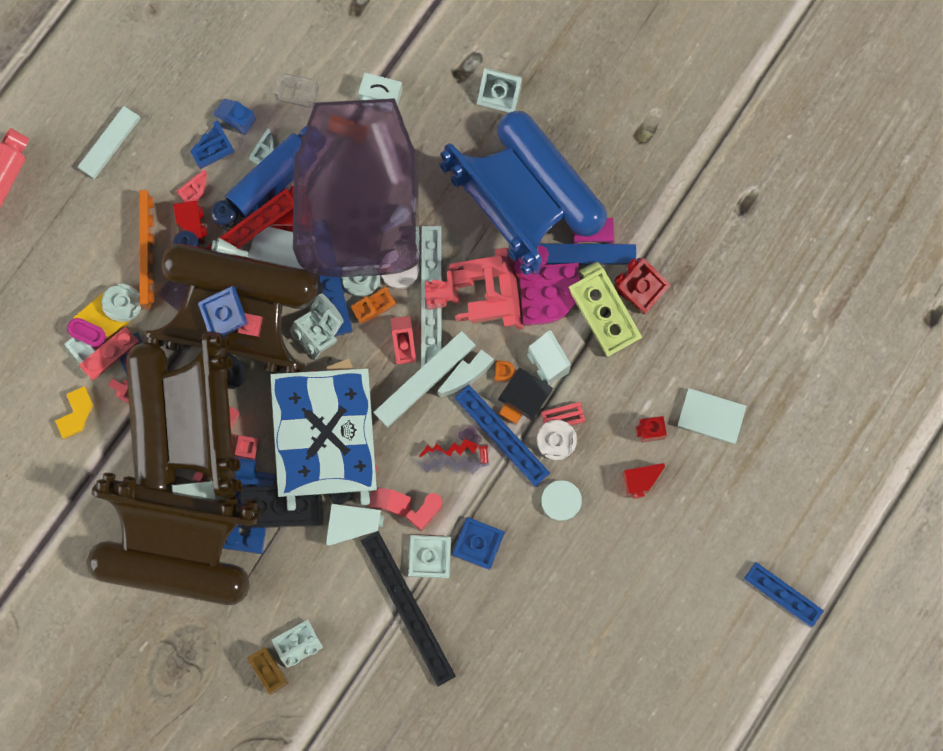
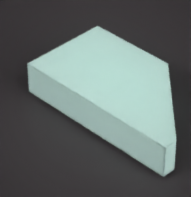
(263, 148)

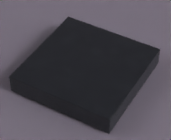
(525, 393)

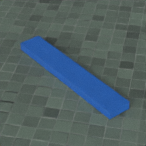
(589, 253)
(502, 435)

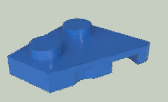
(212, 147)

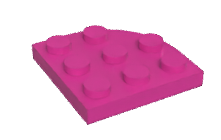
(547, 295)

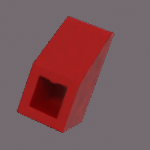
(188, 218)

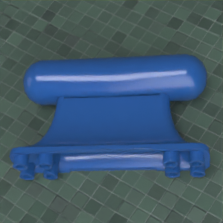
(526, 188)

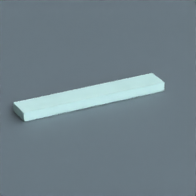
(424, 379)

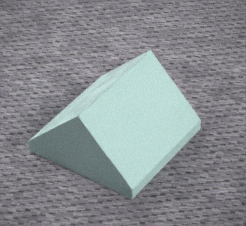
(499, 90)

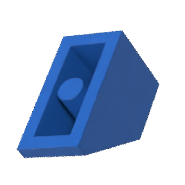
(235, 115)

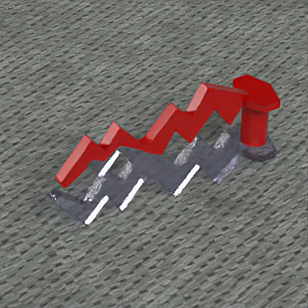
(447, 459)

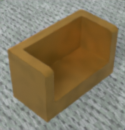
(267, 670)

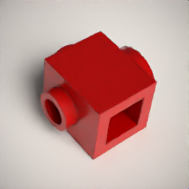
(651, 429)

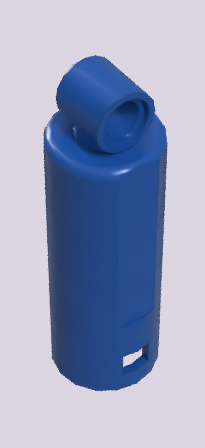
(266, 178)

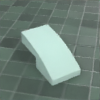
(327, 313)

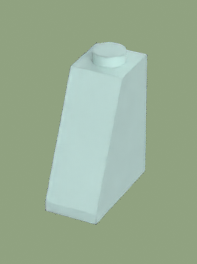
(352, 522)

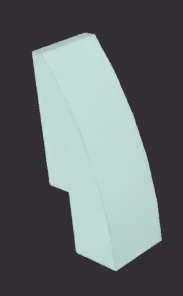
(466, 374)

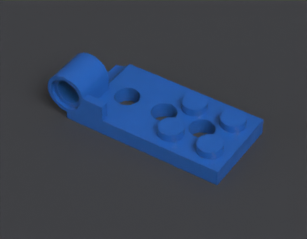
(249, 477)

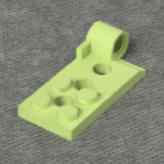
(595, 278)

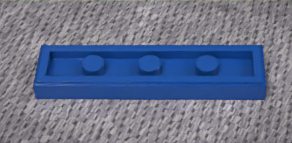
(783, 594)

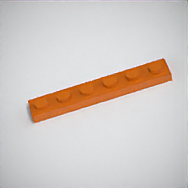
(146, 241)

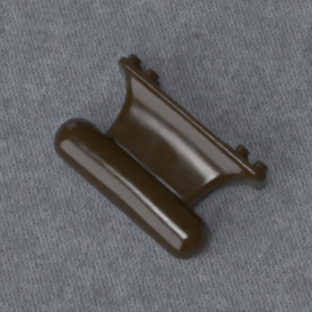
(258, 288)
(182, 416)
(171, 542)

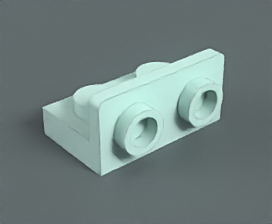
(311, 335)
(297, 644)

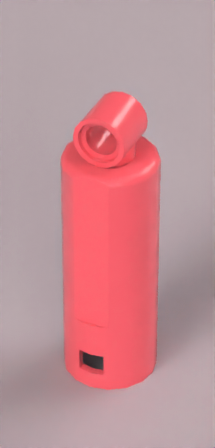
(11, 160)

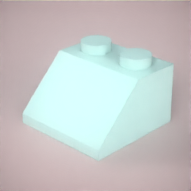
(549, 358)

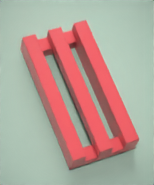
(564, 416)

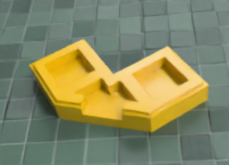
(76, 421)

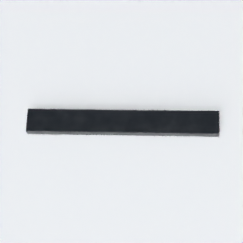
(408, 608)

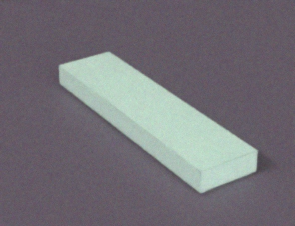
(109, 142)

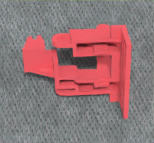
(497, 305)

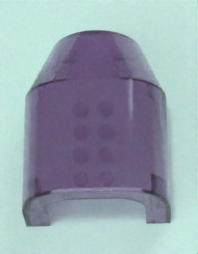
(356, 191)

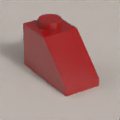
(640, 480)

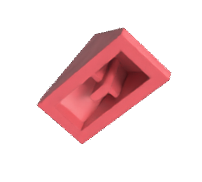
(390, 501)

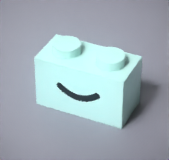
(379, 88)

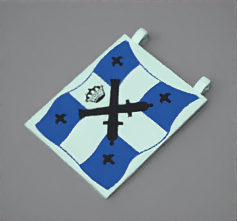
(323, 433)

